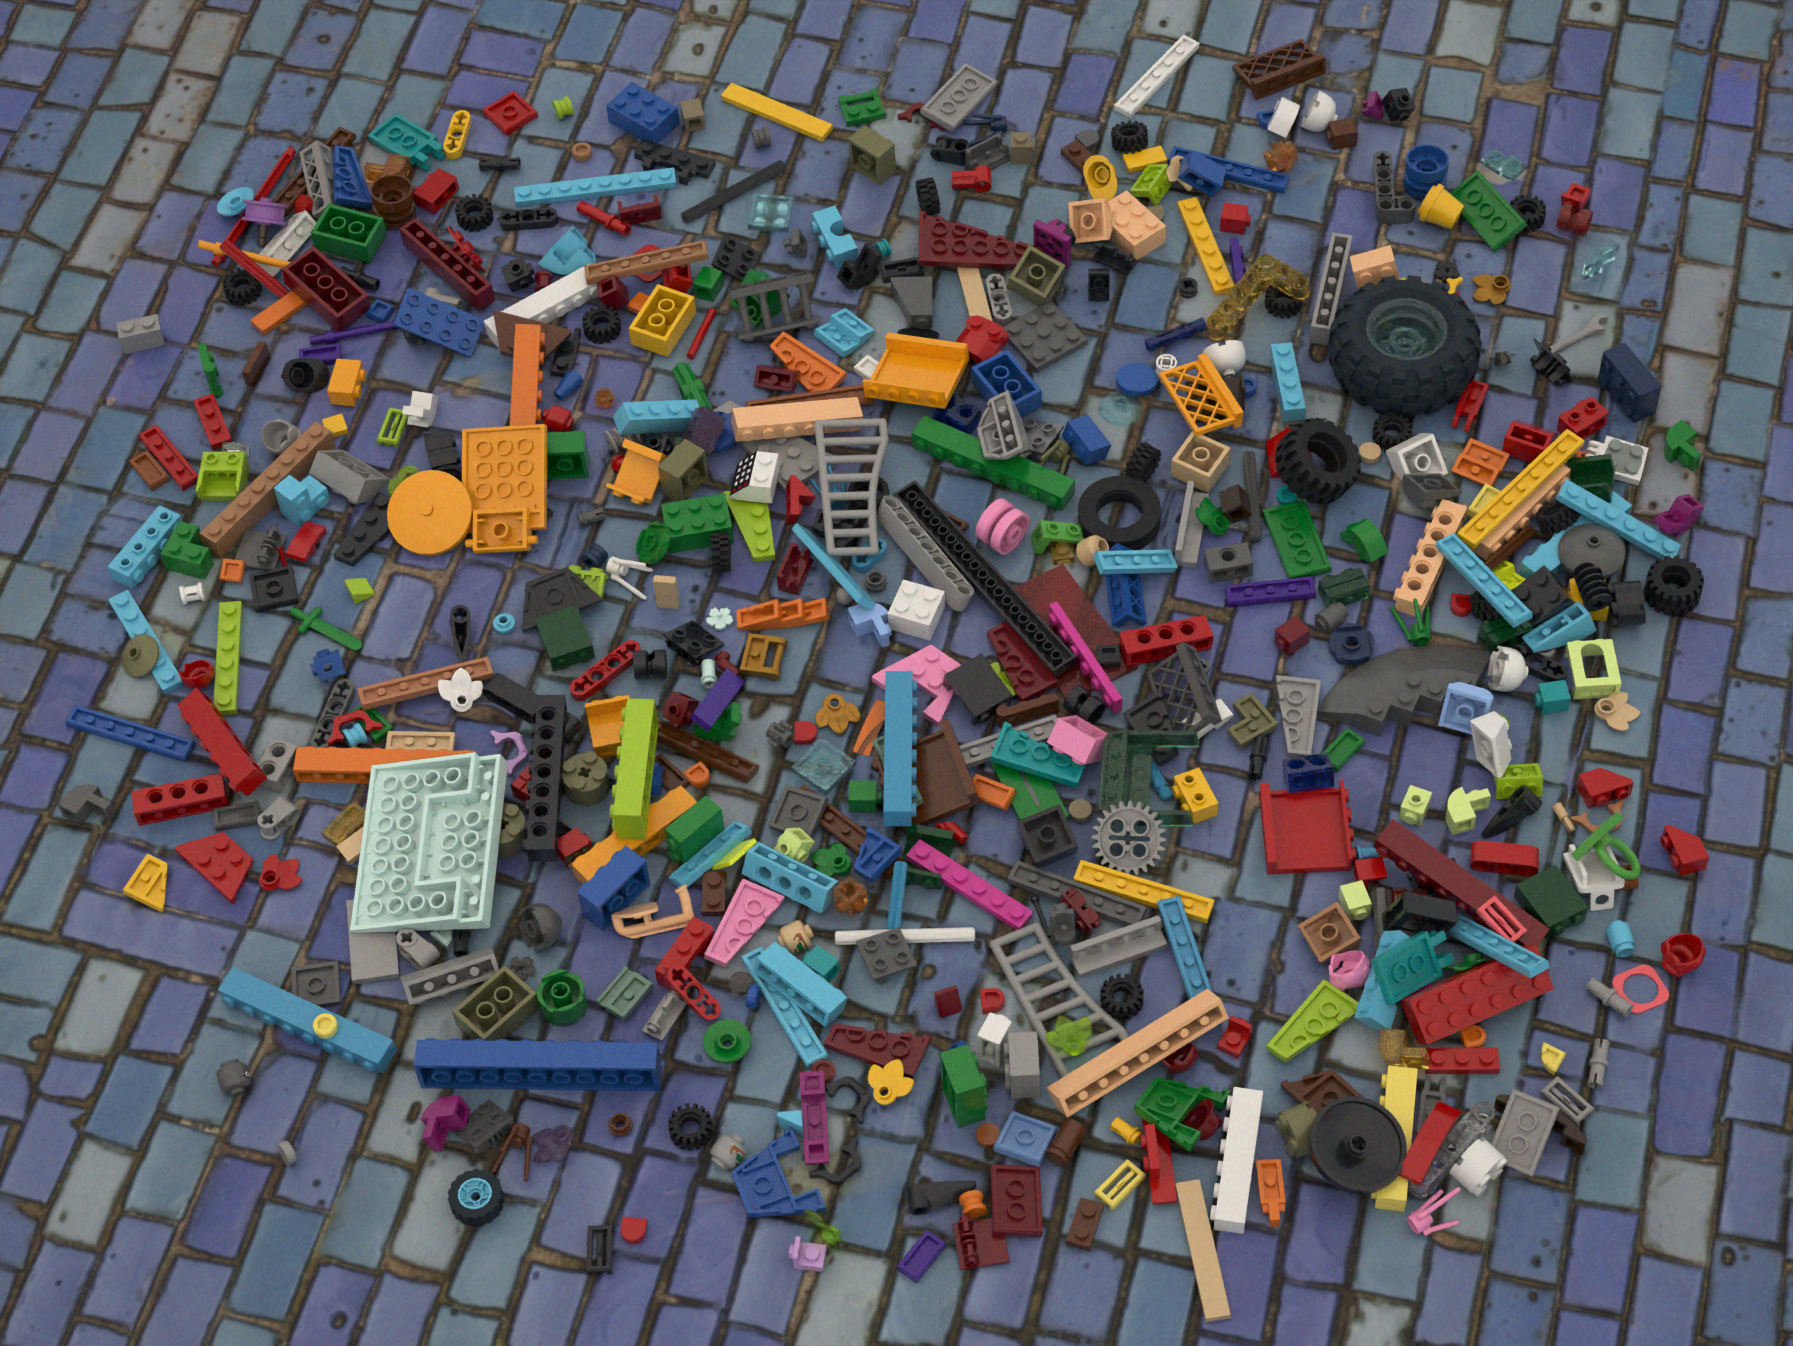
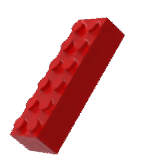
(1470, 998)

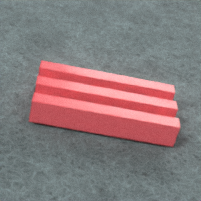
(1506, 913)

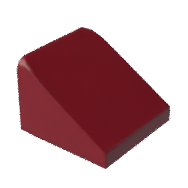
(947, 1001)

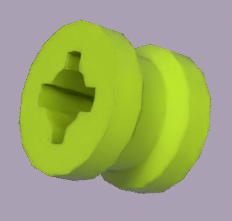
(562, 107)

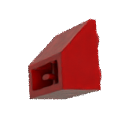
(1527, 440)

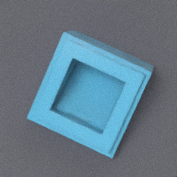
(791, 1119)

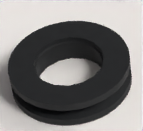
(1120, 490)

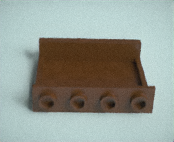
(940, 777)

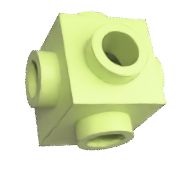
(795, 844)

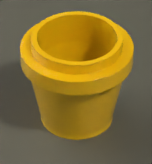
(1440, 208)

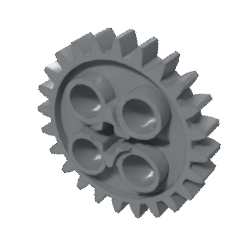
(1130, 817)

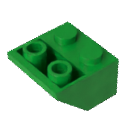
(753, 302)

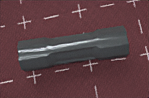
(1380, 901)

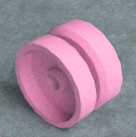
(1002, 526)

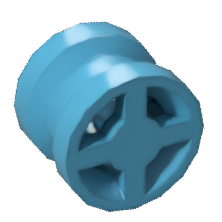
(355, 736)

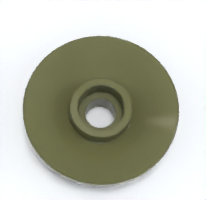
(140, 655)

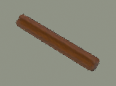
(1510, 547)

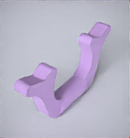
(520, 744)

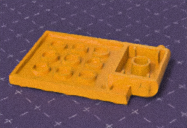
(507, 486)

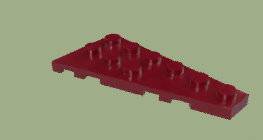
(965, 246)

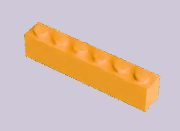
(659, 818)

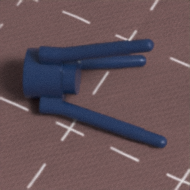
(996, 123)

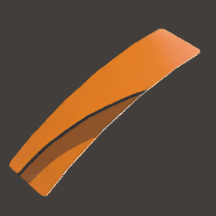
(870, 728)

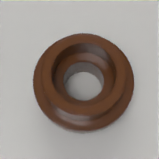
(620, 1118)

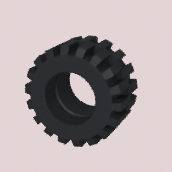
(1670, 599)

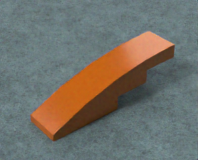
(780, 616)

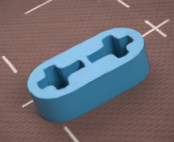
(871, 560)

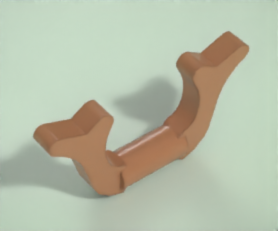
(1590, 828)

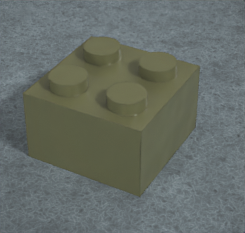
(872, 155)
(1035, 276)
(683, 471)

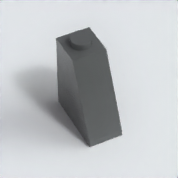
(914, 299)

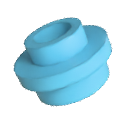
(504, 628)

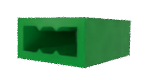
(694, 830)

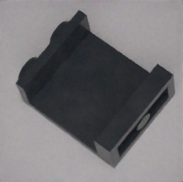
(978, 688)

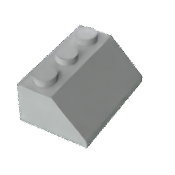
(347, 475)

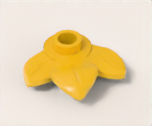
(889, 1078)

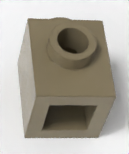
(1021, 147)

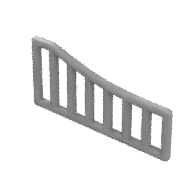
(869, 495)
(1068, 981)

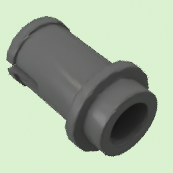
(590, 516)

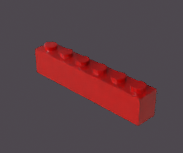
(221, 742)

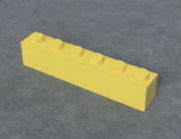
(1400, 1101)

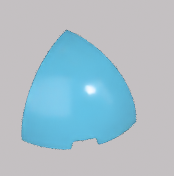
(568, 253)

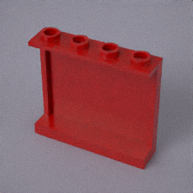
(1306, 830)

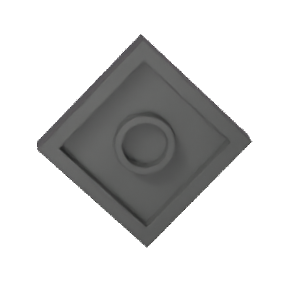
(798, 810)
(317, 983)

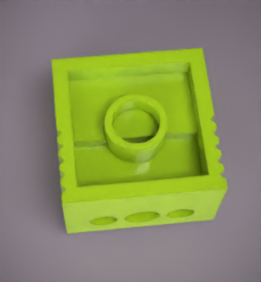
(222, 476)

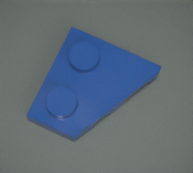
(875, 855)

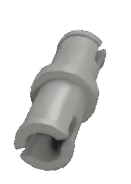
(1609, 997)
(1598, 1063)

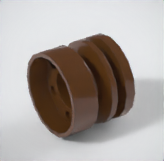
(393, 200)

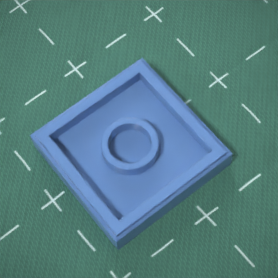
(1025, 1138)

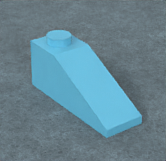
(1565, 627)

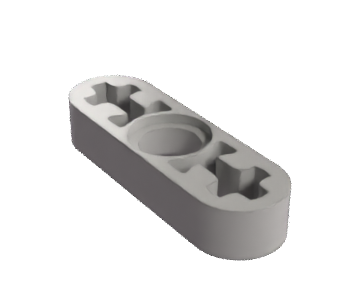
(997, 306)

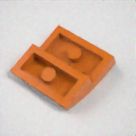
(1480, 463)

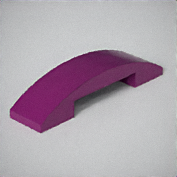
(814, 1118)

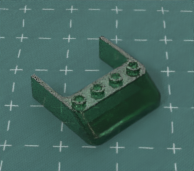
(1128, 770)

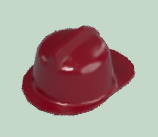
(1203, 1119)

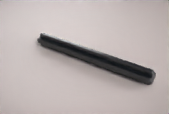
(733, 191)

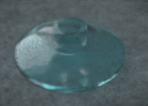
(1120, 408)

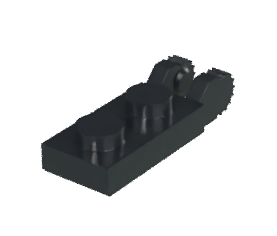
(566, 355)

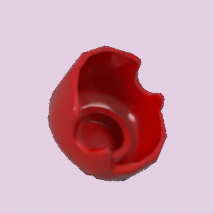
(197, 674)

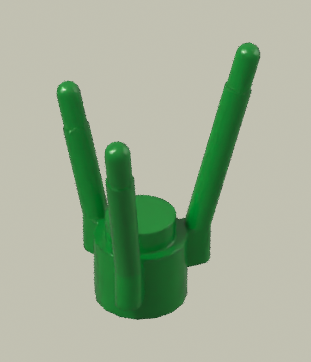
(1419, 633)

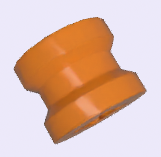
(973, 1204)

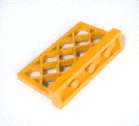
(1216, 390)

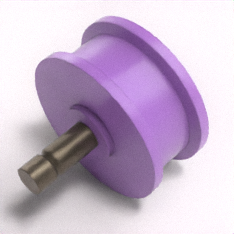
(265, 214)

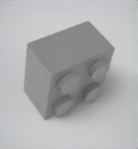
(1022, 1065)

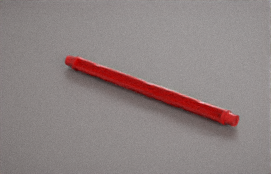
(263, 192)

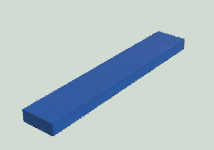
(1243, 172)
(130, 733)

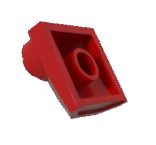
(983, 338)

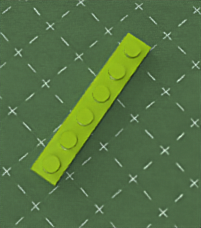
(228, 657)

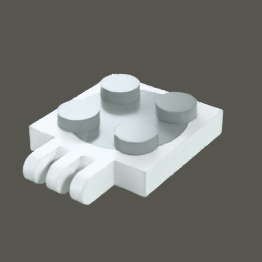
(1626, 456)

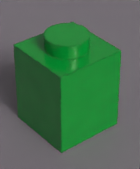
(708, 283)
(864, 796)

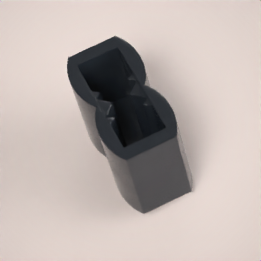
(440, 449)

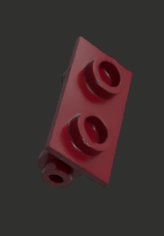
(1083, 918)

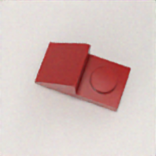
(796, 496)

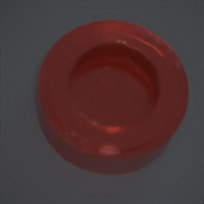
(826, 1066)

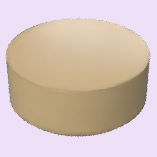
(1370, 452)

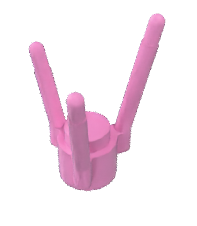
(1421, 1218)

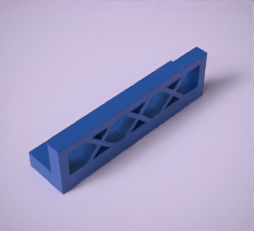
(1121, 599)

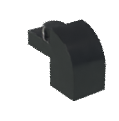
(863, 271)

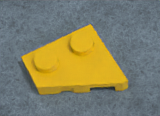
(149, 883)

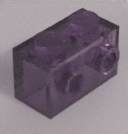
(704, 428)

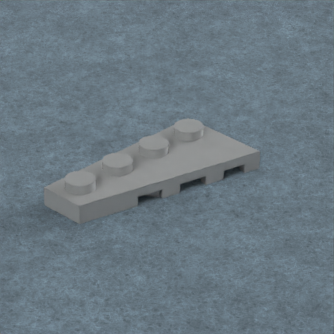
(1298, 711)

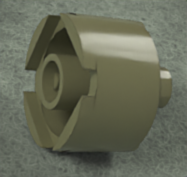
(585, 778)
(511, 831)
(1295, 1127)

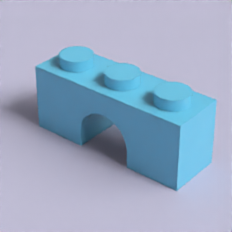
(828, 225)

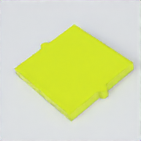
(734, 854)

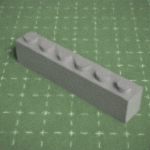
(1330, 287)

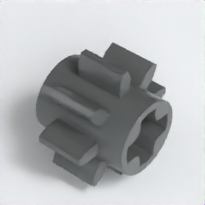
(780, 734)

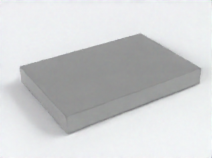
(1524, 1131)

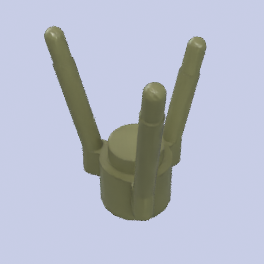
(1057, 453)

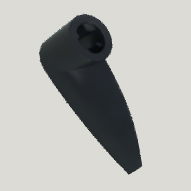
(460, 631)
(1514, 810)
(933, 1195)

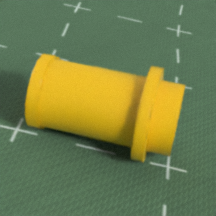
(1126, 1131)

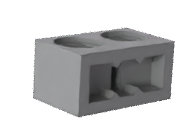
(280, 767)

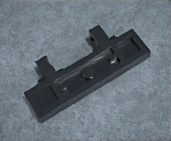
(685, 162)

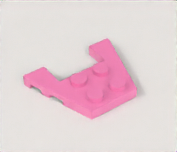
(928, 669)

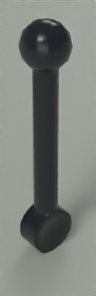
(1035, 899)

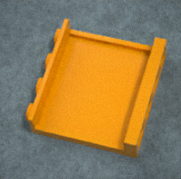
(917, 371)

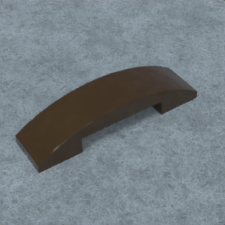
(1571, 1136)

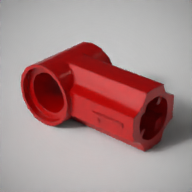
(978, 179)

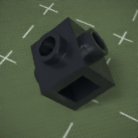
(1398, 104)
(518, 274)
(659, 442)

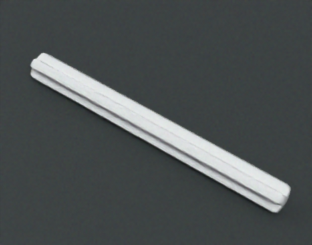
(911, 935)

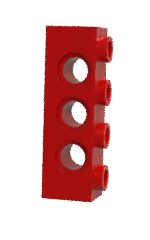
(1160, 640)
(191, 803)

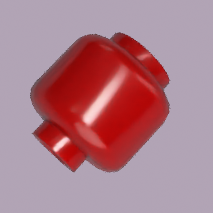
(558, 419)

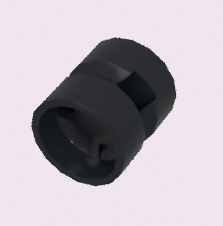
(650, 664)
(1083, 704)

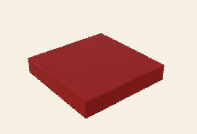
(510, 113)

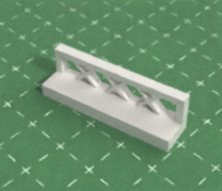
(288, 240)

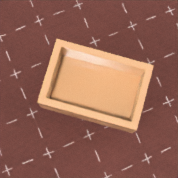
(1134, 226)

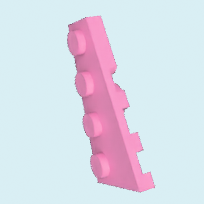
(743, 918)

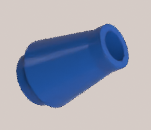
(568, 384)

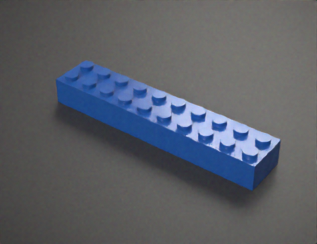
(538, 1065)

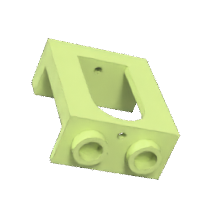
(1593, 687)

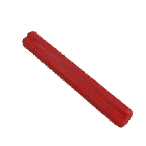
(254, 269)

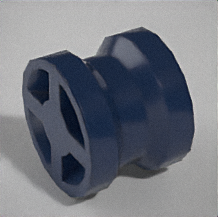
(594, 556)

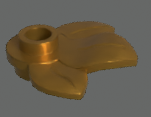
(1491, 288)
(838, 716)

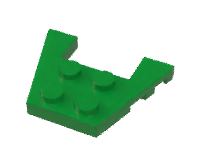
(1169, 1103)

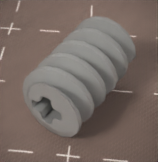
(616, 441)

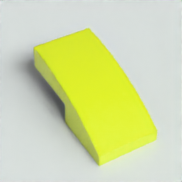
(1507, 575)

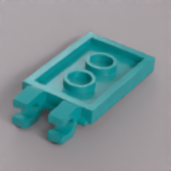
(405, 138)
(1410, 965)

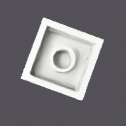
(916, 610)

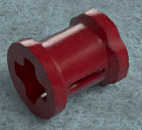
(543, 279)

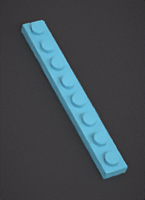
(595, 187)

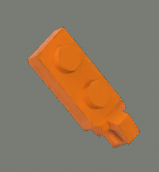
(1271, 1189)

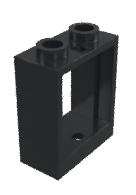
(1400, 912)

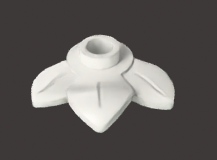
(460, 687)

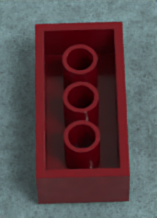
(326, 289)

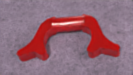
(356, 715)

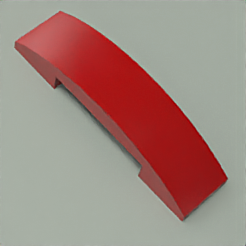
(1428, 1142)

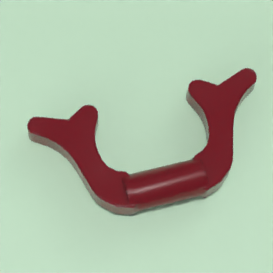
(916, 107)

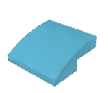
(844, 332)

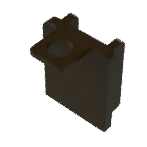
(1235, 385)

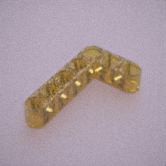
(1252, 291)

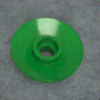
(727, 1032)

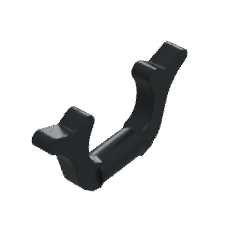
(849, 1081)
(839, 1178)

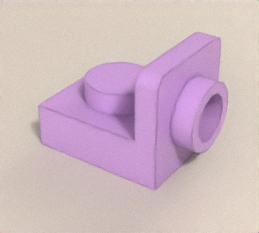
(807, 1255)

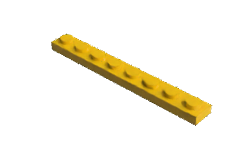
(1520, 489)

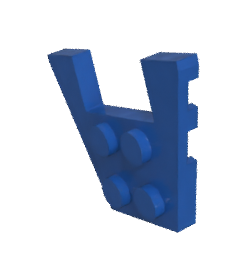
(765, 1186)

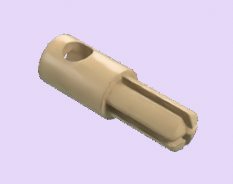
(1563, 817)

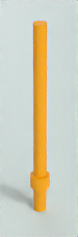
(215, 248)

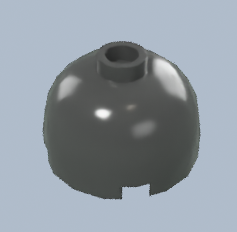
(539, 926)

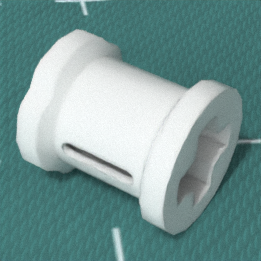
(197, 591)

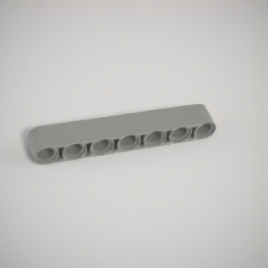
(924, 552)

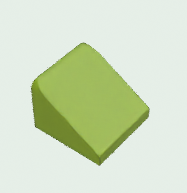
(359, 589)

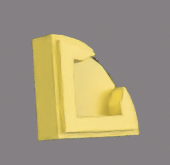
(1551, 1058)

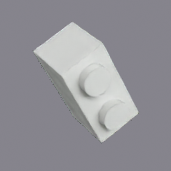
(991, 1038)

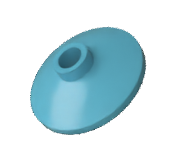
(233, 203)

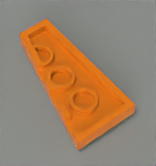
(815, 370)

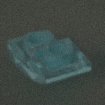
(1502, 165)

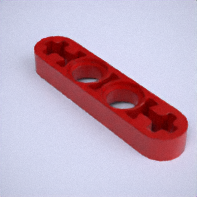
(603, 668)

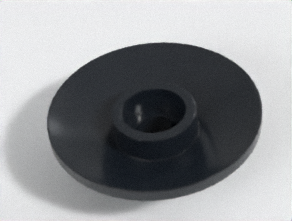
(925, 333)

